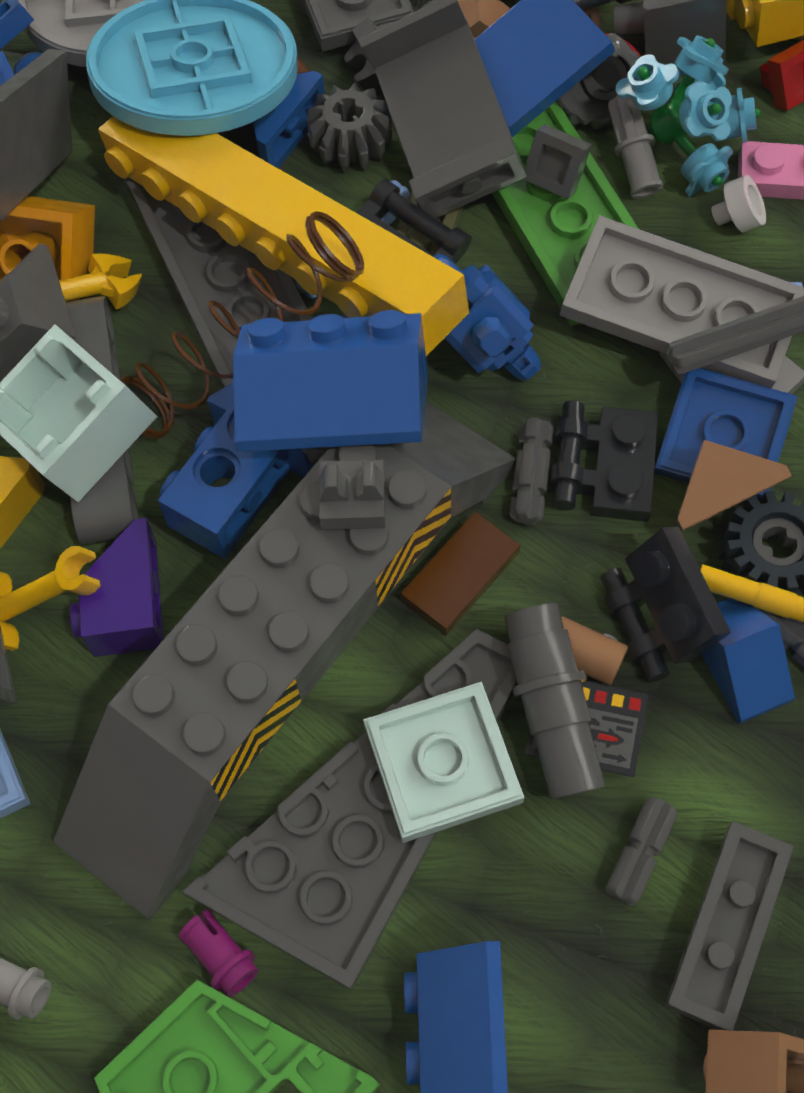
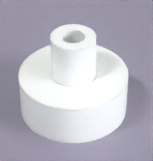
(741, 205)

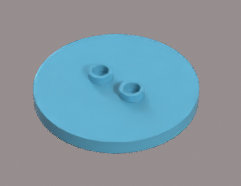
(192, 65)

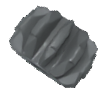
(349, 127)

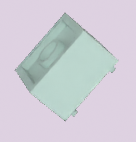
(69, 413)

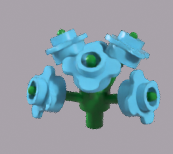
(697, 108)

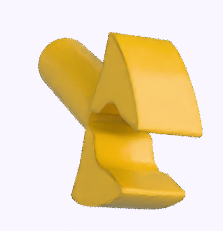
(104, 279)

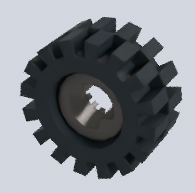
(757, 521)

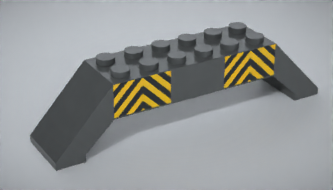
(252, 656)

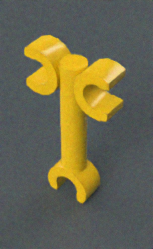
(62, 579)

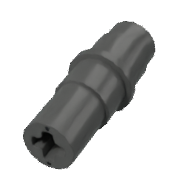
(553, 699)

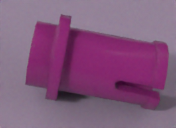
(219, 954)

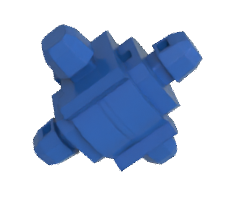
(497, 325)

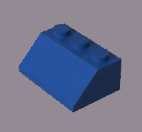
(330, 382)
(459, 1020)

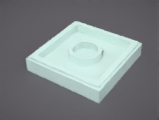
(443, 762)

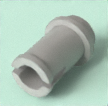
(23, 990)

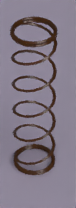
(327, 256)

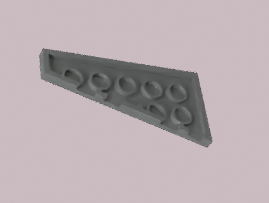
(331, 857)

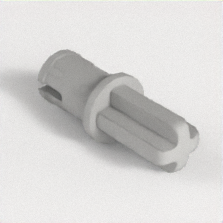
(634, 148)

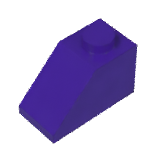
(127, 605)

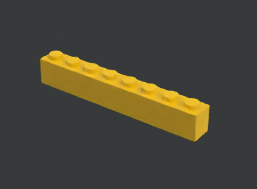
(260, 204)

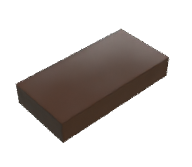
(460, 573)

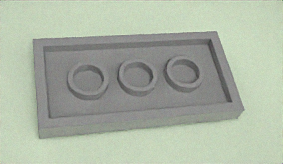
(667, 291)

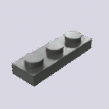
(729, 927)

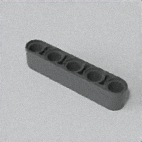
(112, 501)

